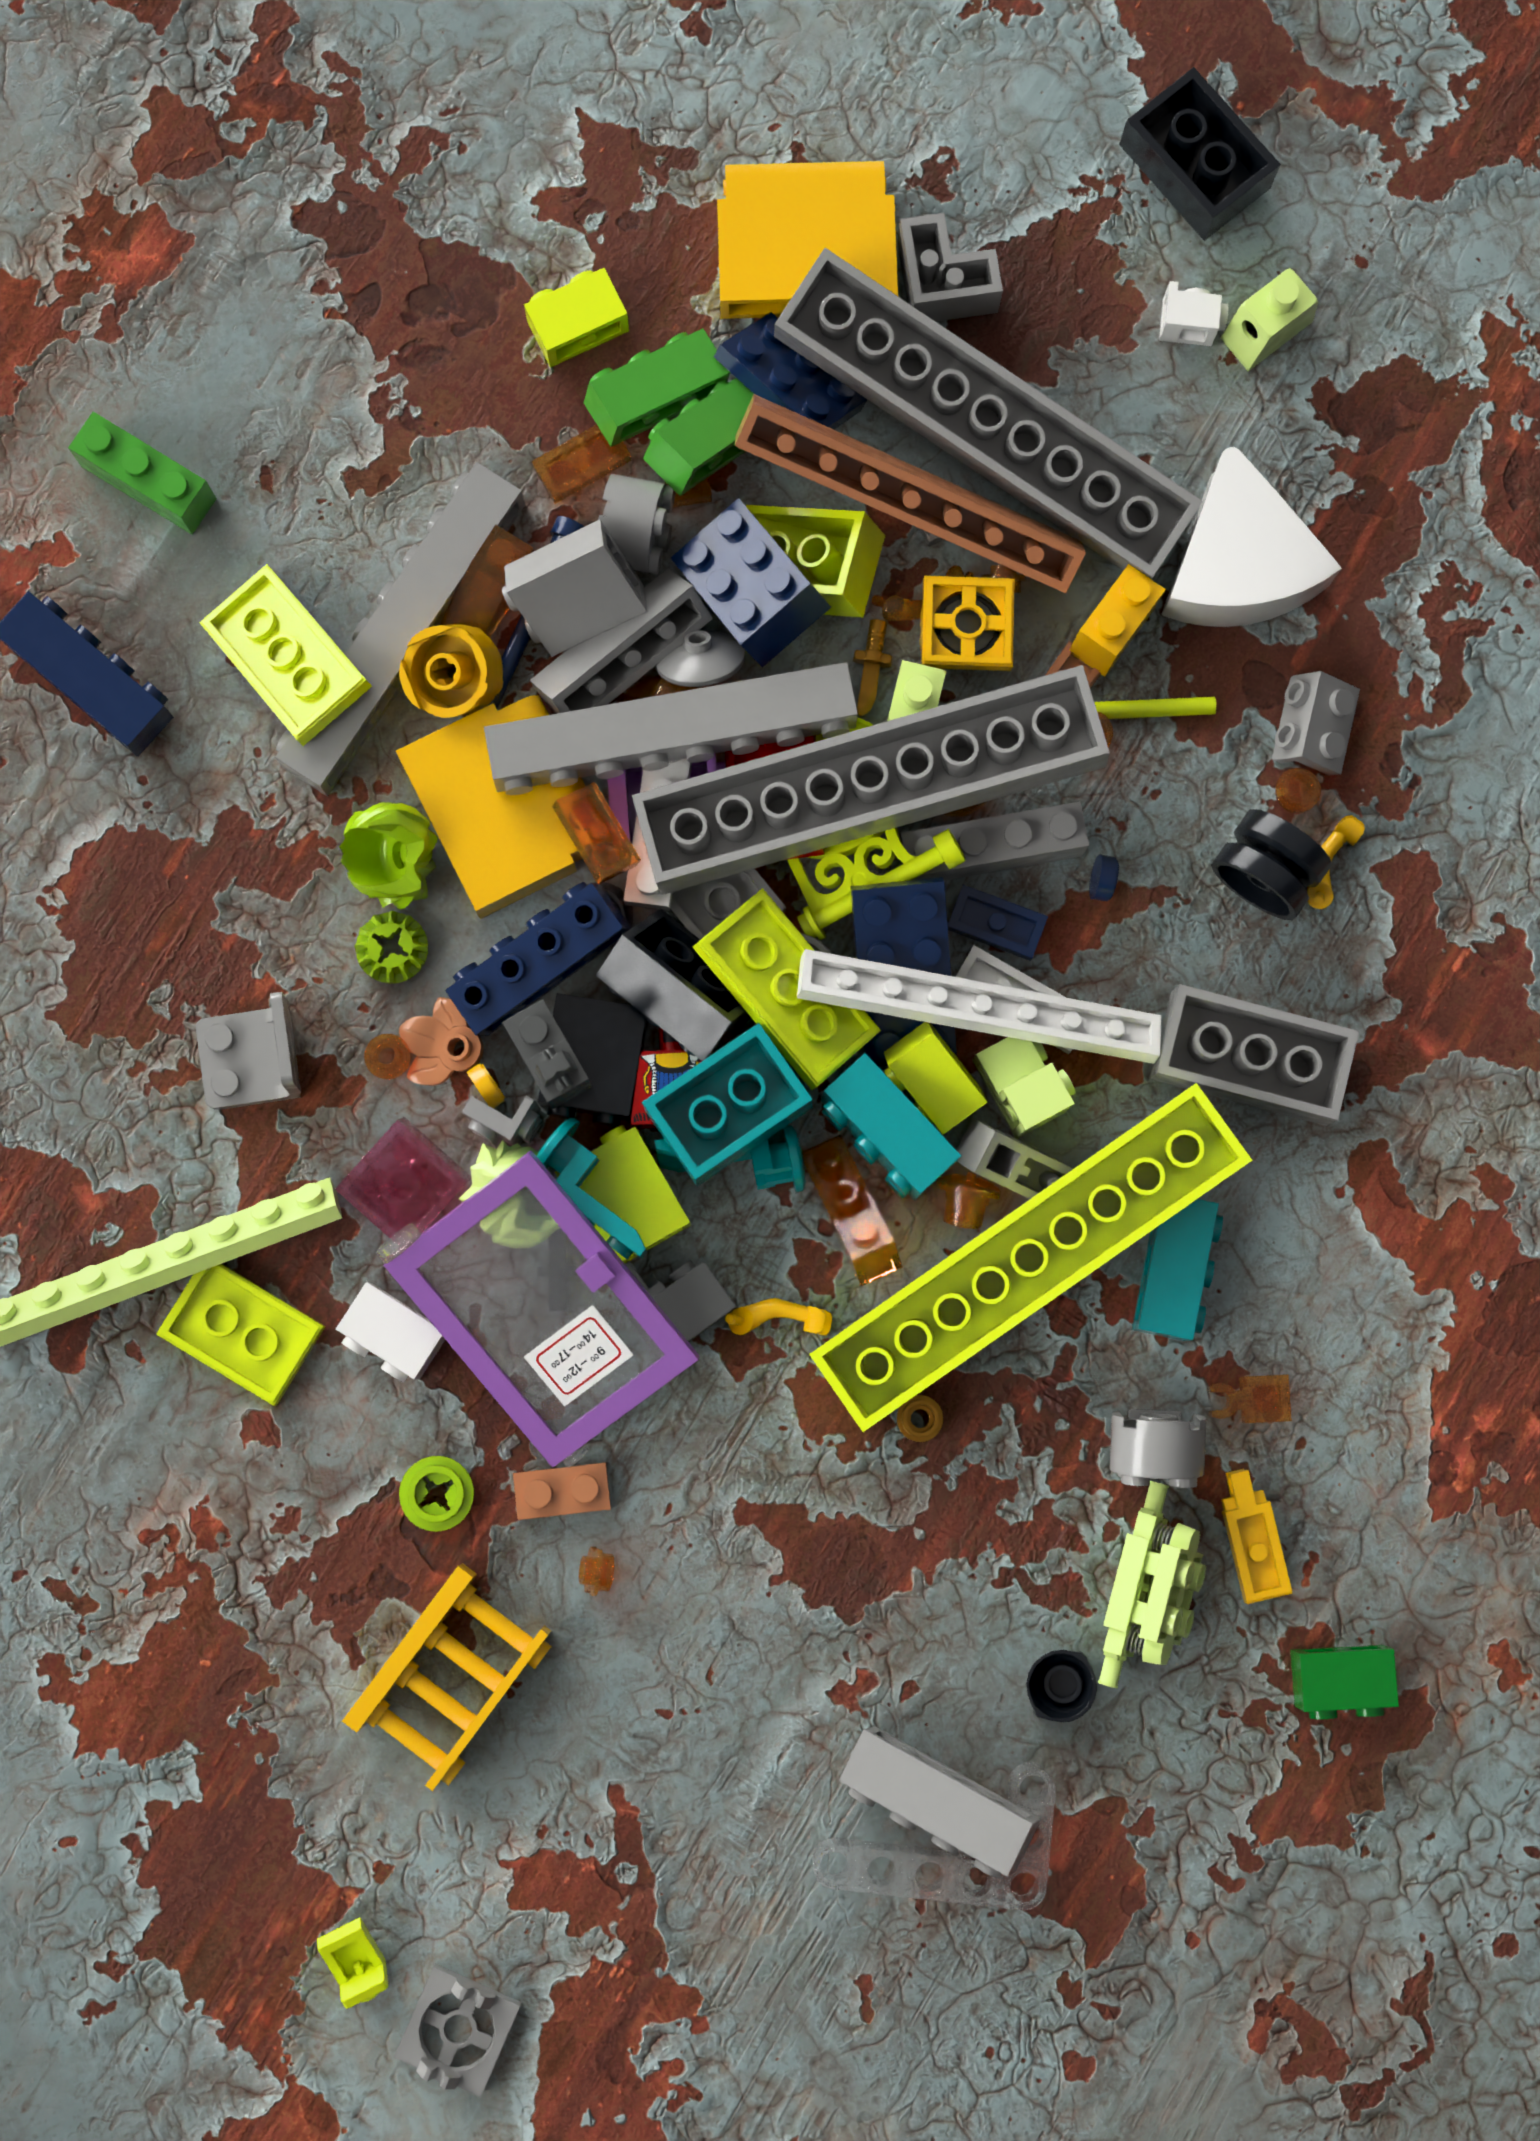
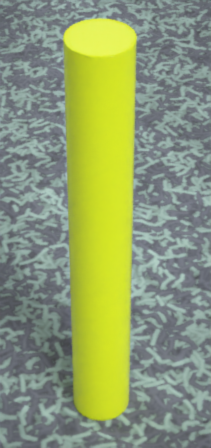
(1157, 707)

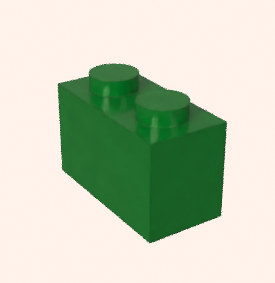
(1344, 1680)

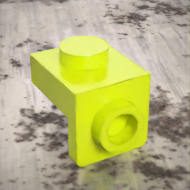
(354, 1962)

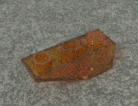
(851, 1211)

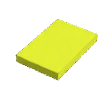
(241, 1331)

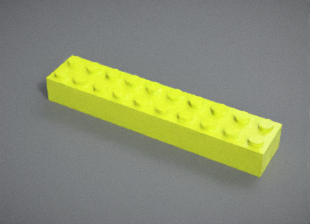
(1030, 1257)

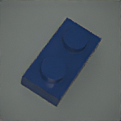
(997, 922)

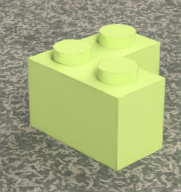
(1022, 1084)

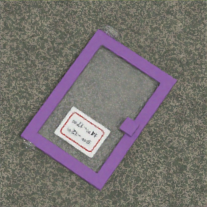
(539, 1309)

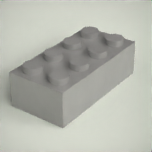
(1255, 1055)

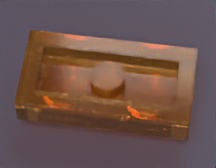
(579, 463)
(596, 833)

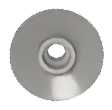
(702, 659)

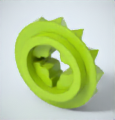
(394, 968)
(415, 1489)

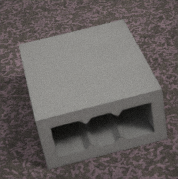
(574, 589)

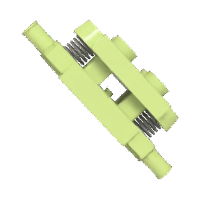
(1152, 1589)

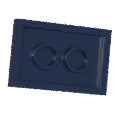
(786, 376)

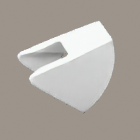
(1246, 553)

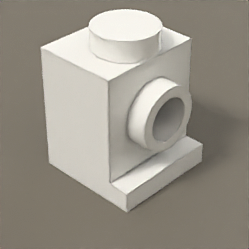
(1191, 316)

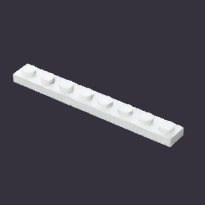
(979, 1006)

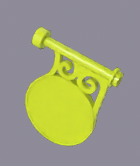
(831, 907)

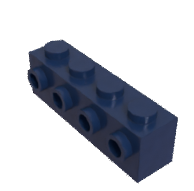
(83, 673)
(537, 959)

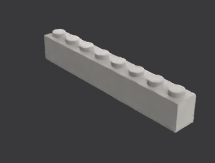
(404, 609)
(671, 728)

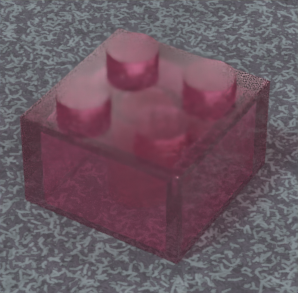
(403, 1180)

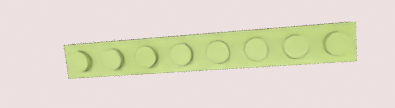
(168, 1260)

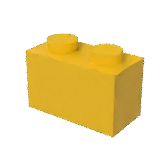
(1116, 620)

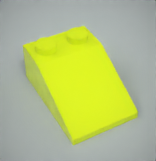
(832, 550)

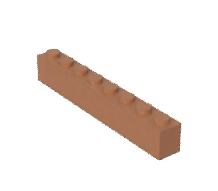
(909, 493)

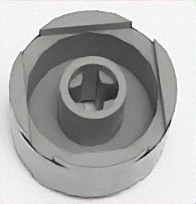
(637, 519)
(1157, 1447)

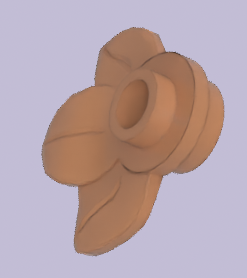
(434, 1042)

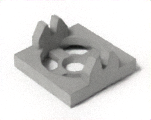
(472, 1994)

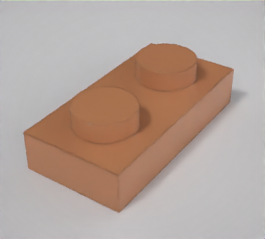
(562, 1491)

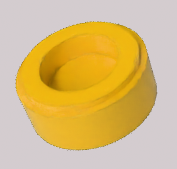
(486, 1085)

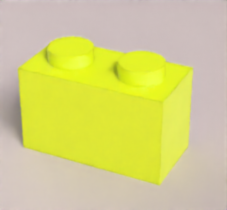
(576, 316)
(933, 1077)

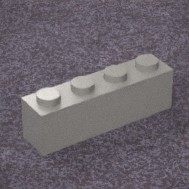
(615, 659)
(1007, 840)
(939, 1801)

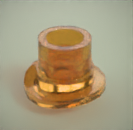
(966, 1199)

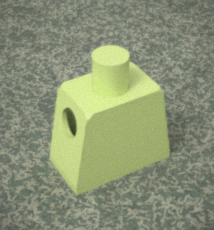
(1276, 313)
(916, 689)

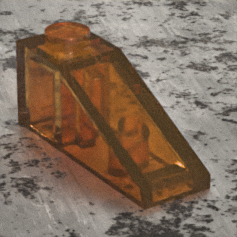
(480, 595)

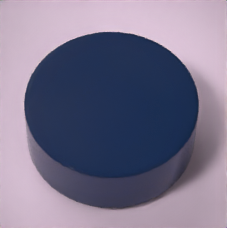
(1103, 878)

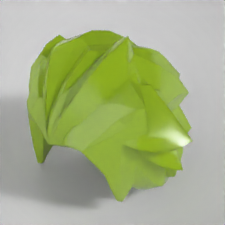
(389, 853)

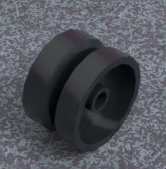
(1271, 864)

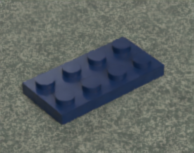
(902, 928)

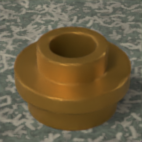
(934, 1423)

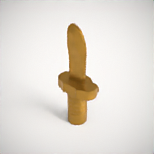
(872, 659)

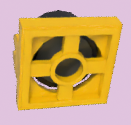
(966, 627)

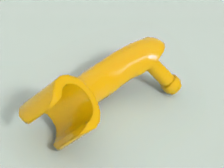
(1347, 830)
(751, 1316)

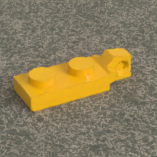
(1254, 1540)

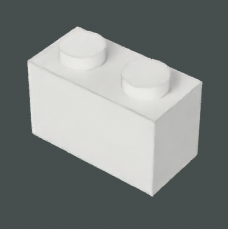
(391, 1332)

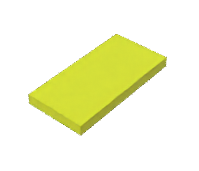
(285, 655)
(759, 963)

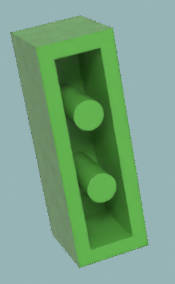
(653, 386)
(699, 437)
(142, 472)

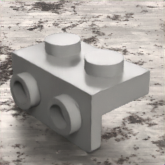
(1316, 722)
(493, 1125)

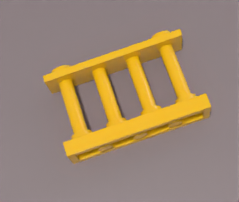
(403, 1672)

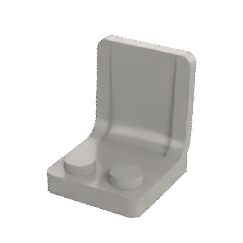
(249, 1056)

